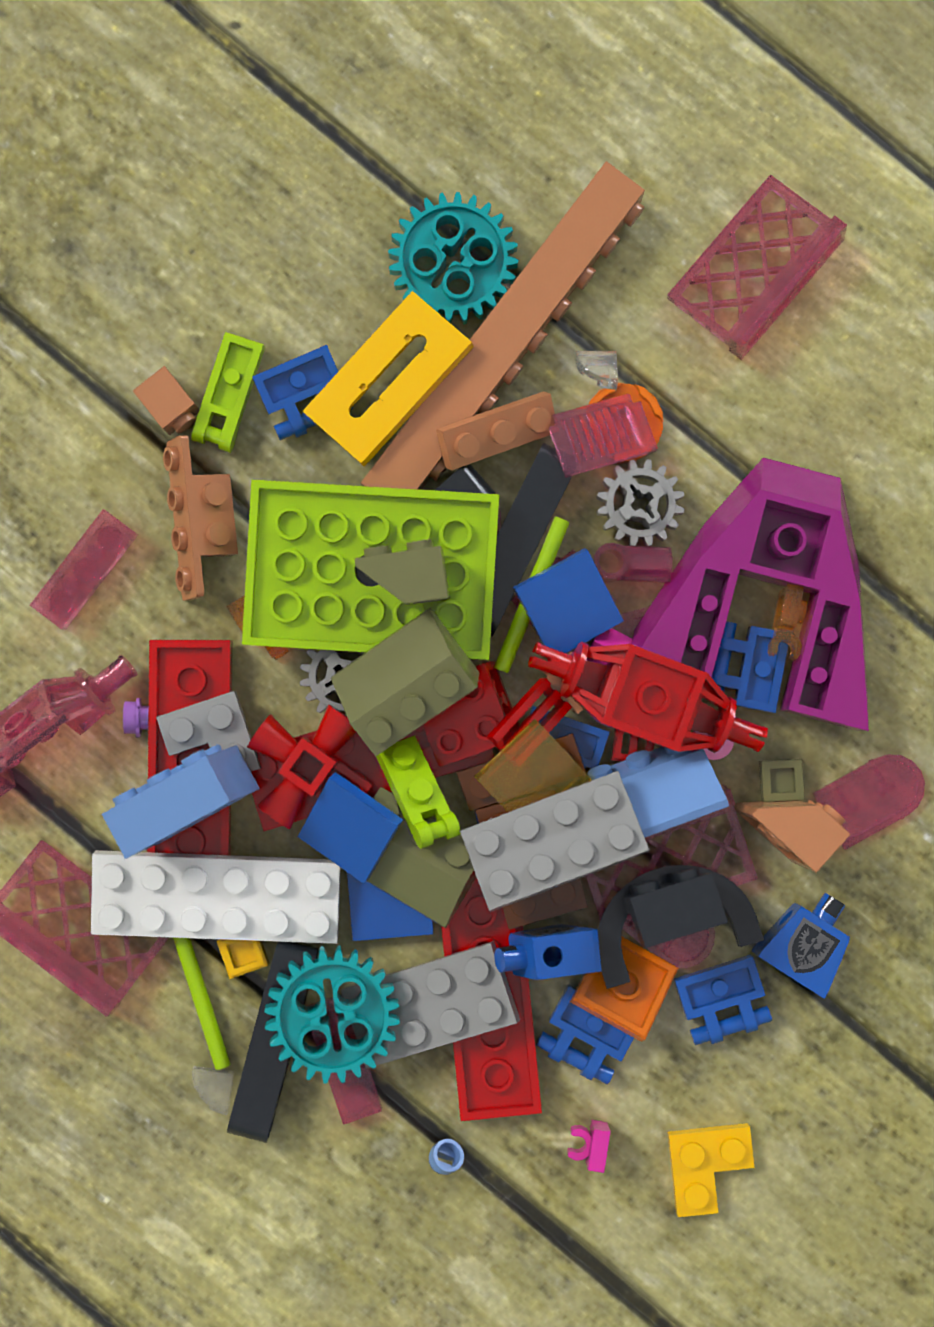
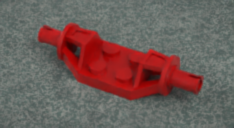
(649, 696)

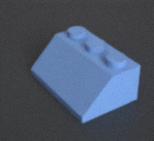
(667, 787)

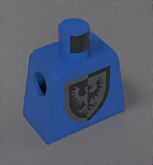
(807, 944)
(550, 952)

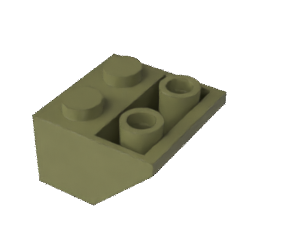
(409, 575)

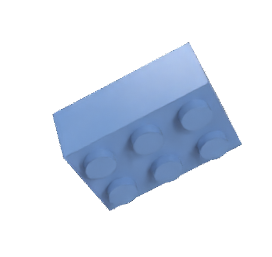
(179, 798)

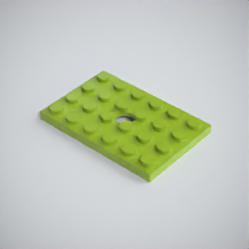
(303, 564)

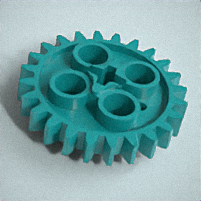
(422, 240)
(368, 1008)

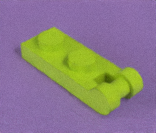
(228, 391)
(417, 792)

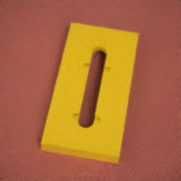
(370, 432)

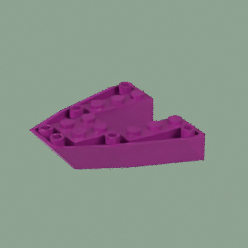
(781, 530)

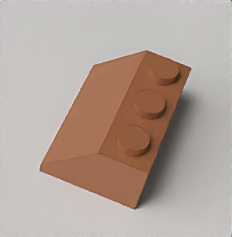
(798, 829)

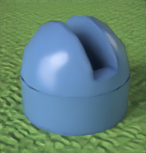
(448, 1150)

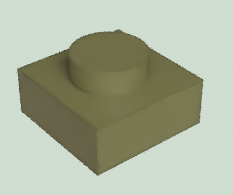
(781, 780)

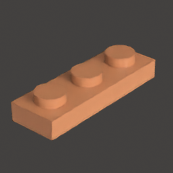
(496, 430)

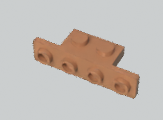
(201, 517)

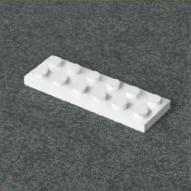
(215, 897)

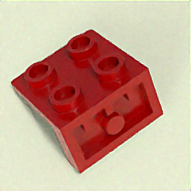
(464, 725)

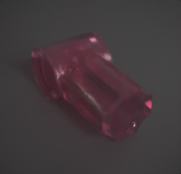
(637, 563)

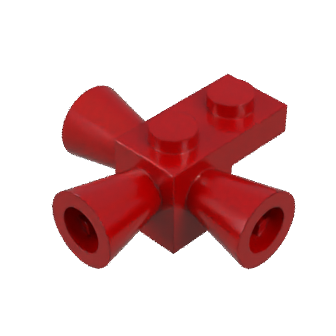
(305, 763)

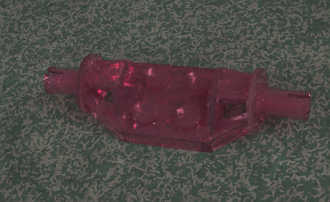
(43, 709)

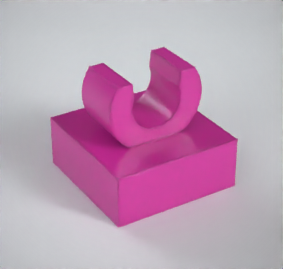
(595, 1145)

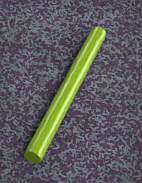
(521, 620)
(202, 1003)

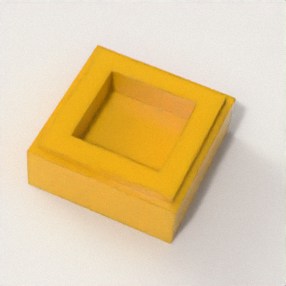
(242, 956)

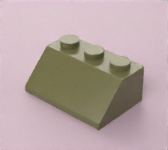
(404, 681)
(426, 878)

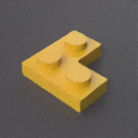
(695, 1158)

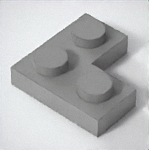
(211, 723)

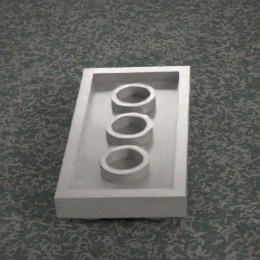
(554, 841)
(444, 1002)

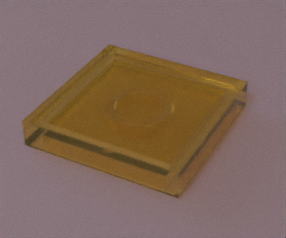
(530, 770)

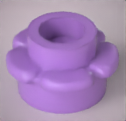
(135, 717)

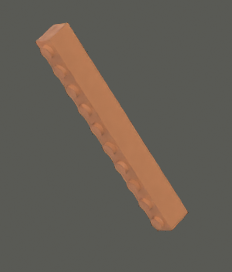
(513, 327)

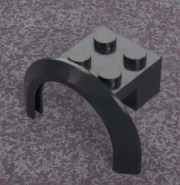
(669, 906)

